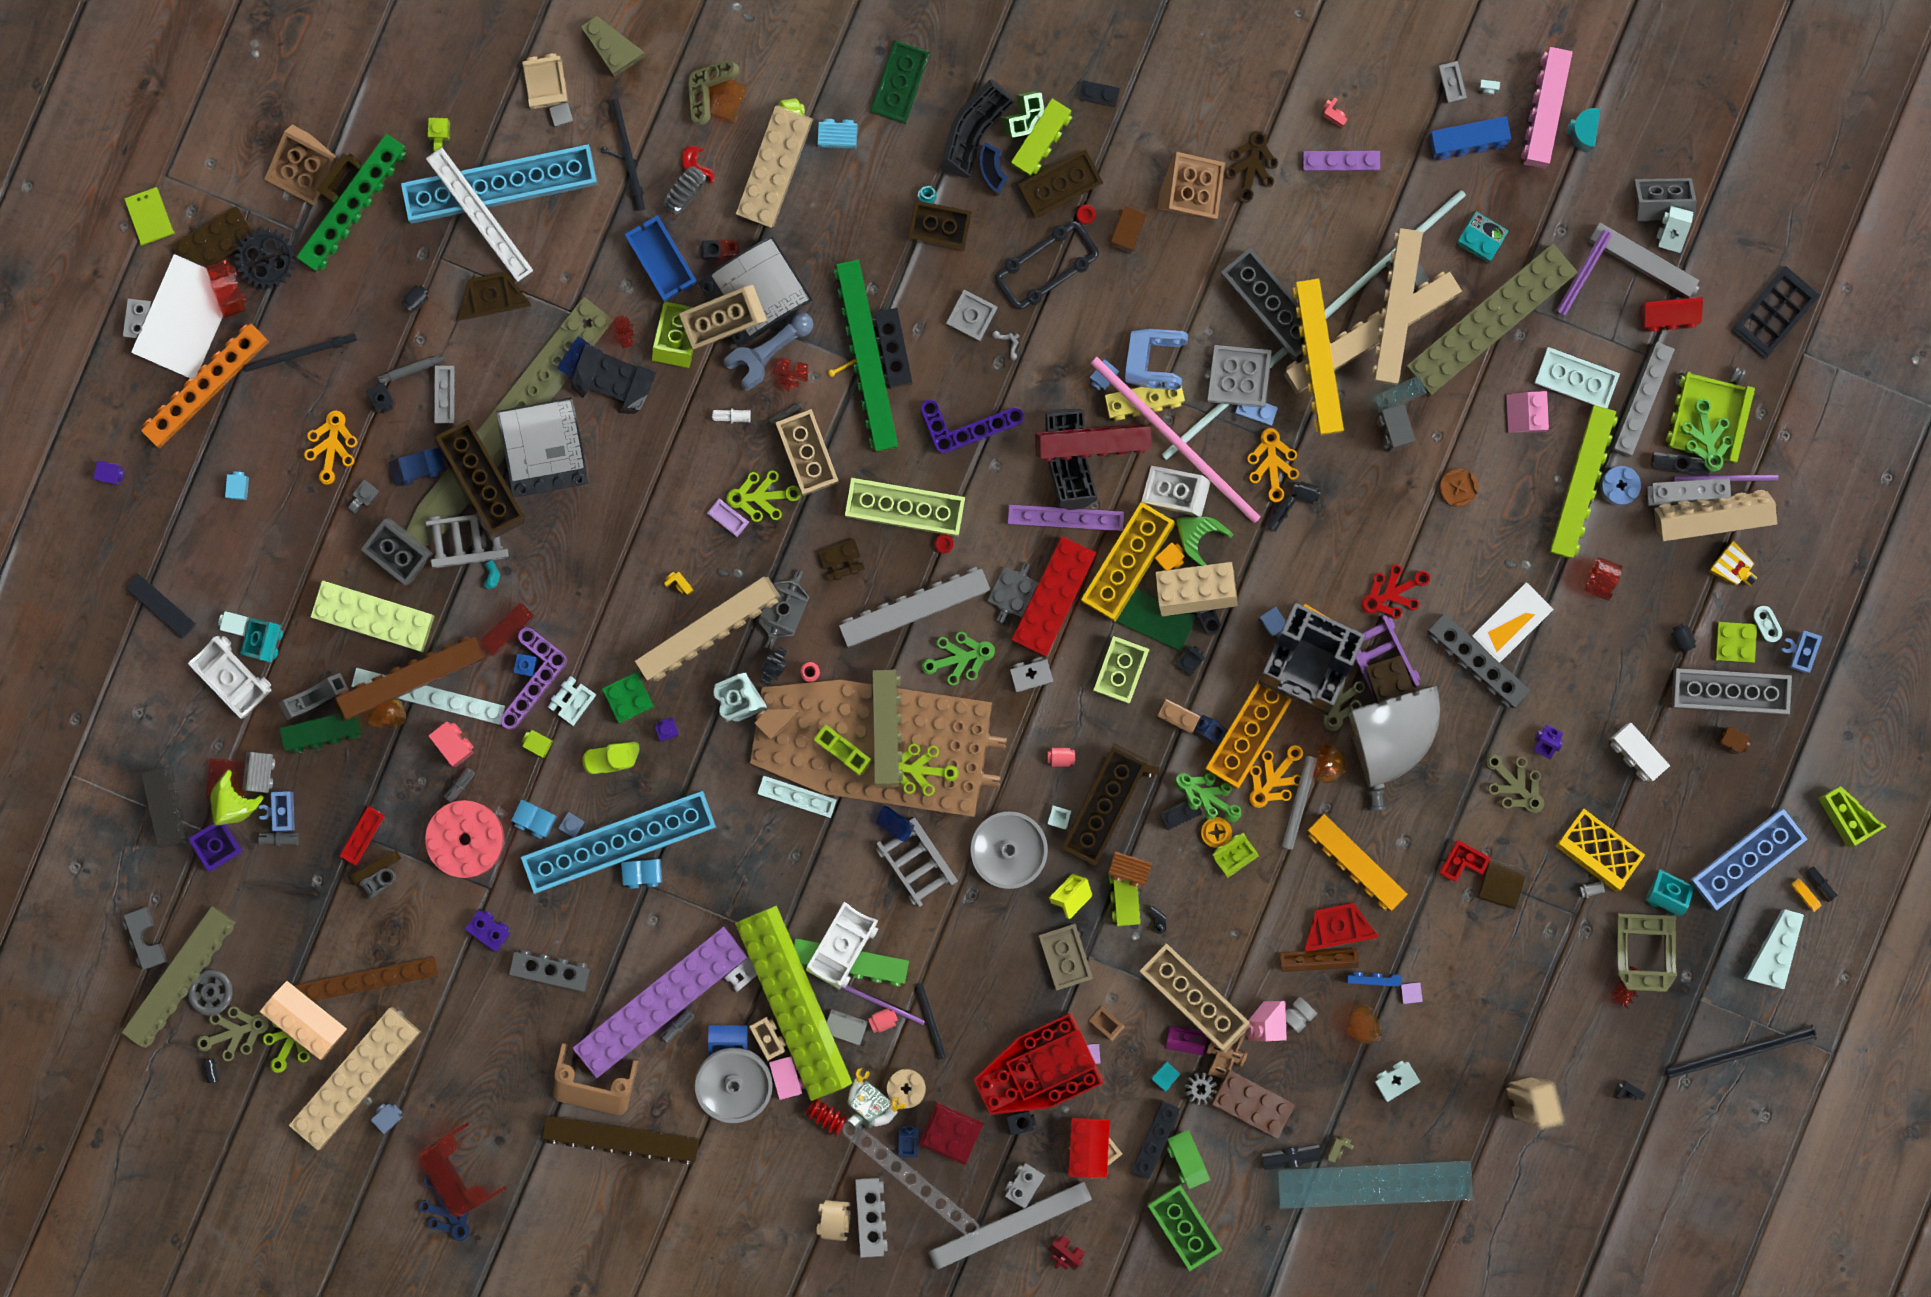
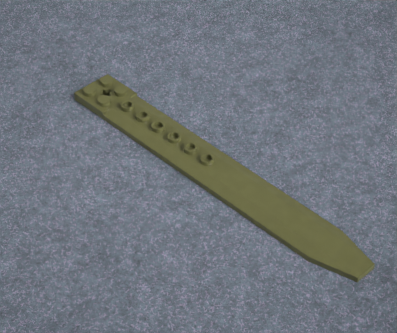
(535, 386)

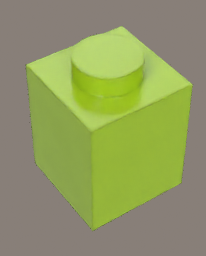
(537, 743)

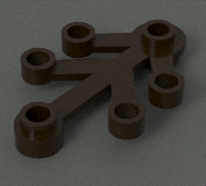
(1252, 163)

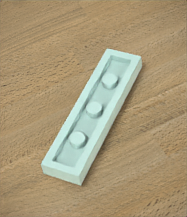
(797, 796)

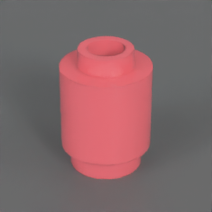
(806, 667)
(1061, 757)
(883, 1020)

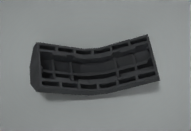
(971, 126)
(1070, 476)

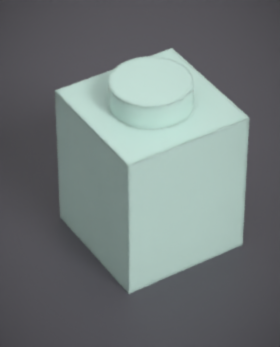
(233, 623)

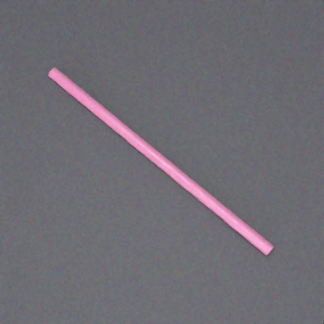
(1175, 439)

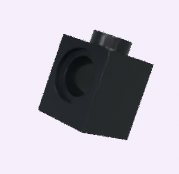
(1014, 1129)

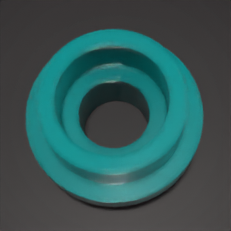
(927, 191)

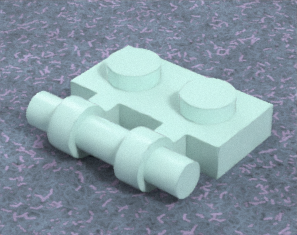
(576, 704)

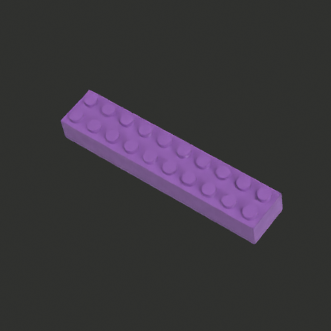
(660, 1002)

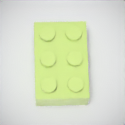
(1121, 670)

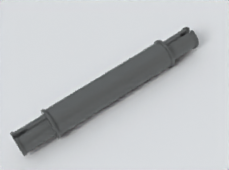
(412, 368)

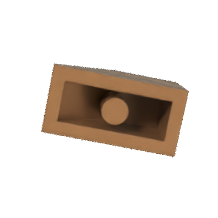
(775, 720)

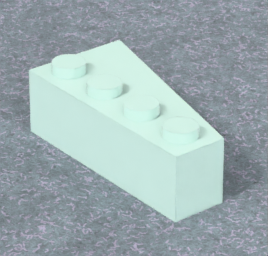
(1777, 951)

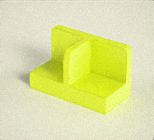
(1072, 895)

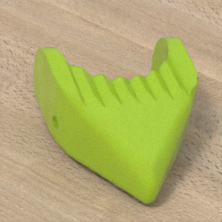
(611, 758)
(227, 805)

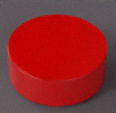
(1086, 214)
(944, 544)

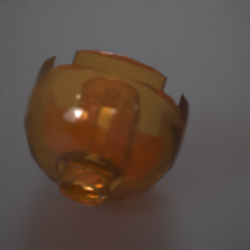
(387, 713)
(1329, 764)
(1363, 1025)

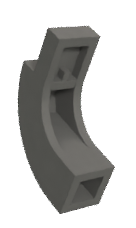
(313, 697)

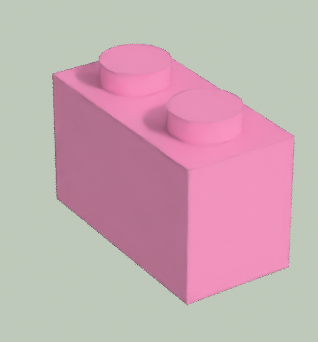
(786, 1077)

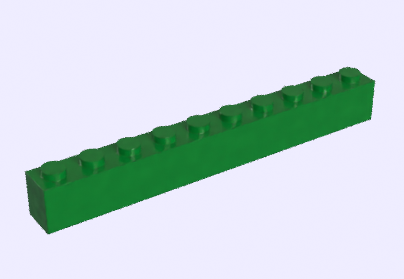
(867, 356)

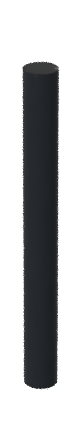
(931, 1022)

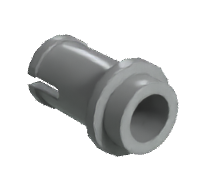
(1591, 889)

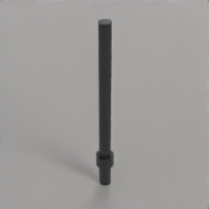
(636, 190)
(337, 342)

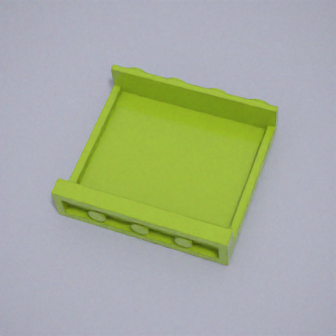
(1726, 402)

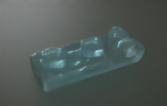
(1400, 394)

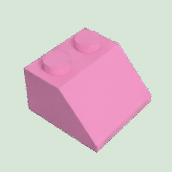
(1527, 412)
(1268, 1022)

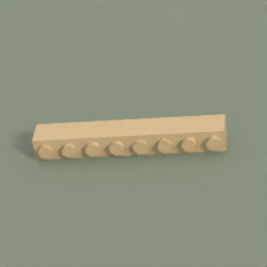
(1398, 306)

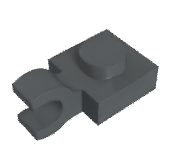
(364, 495)

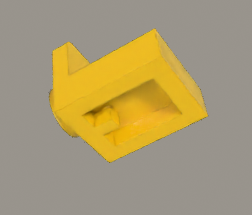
(683, 586)

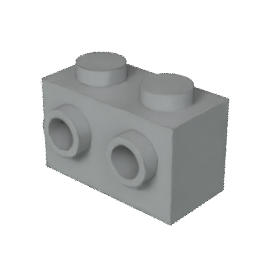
(135, 317)
(1024, 1185)

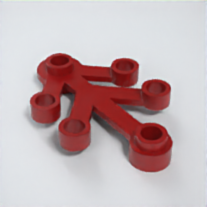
(1392, 593)

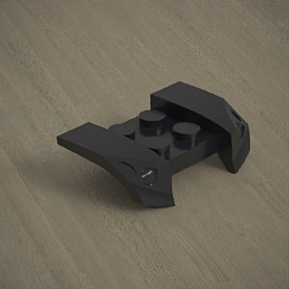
(612, 379)

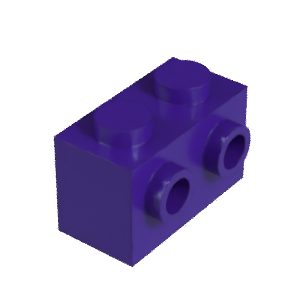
(488, 931)

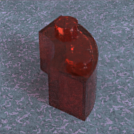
(226, 289)

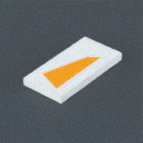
(1512, 622)

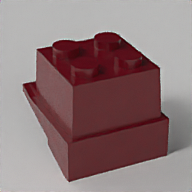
(950, 1133)

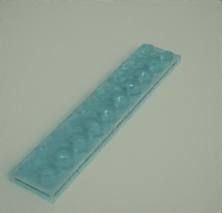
(1375, 1184)

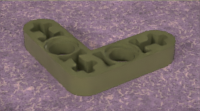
(699, 86)

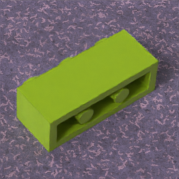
(1126, 903)

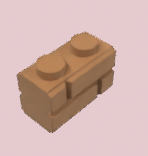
(1178, 716)

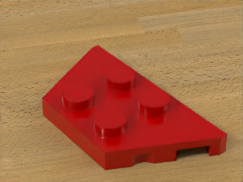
(1338, 927)

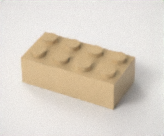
(723, 317)
(807, 452)
(1196, 589)

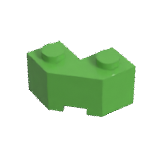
(1030, 109)

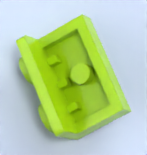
(1235, 855)

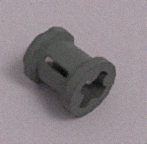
(1376, 800)

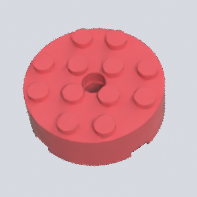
(445, 833)

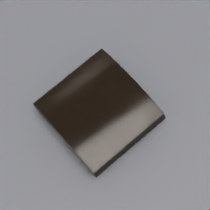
(1502, 883)

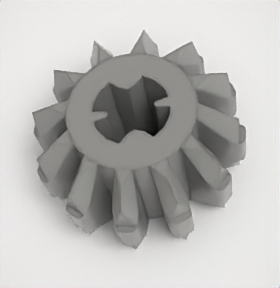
(1207, 1088)

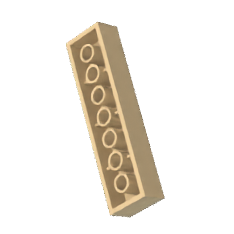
(707, 629)
(355, 1078)

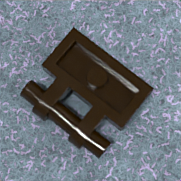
(840, 554)

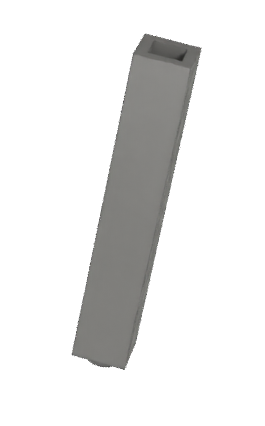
(1648, 263)

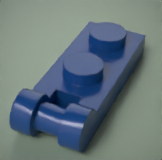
(1375, 979)

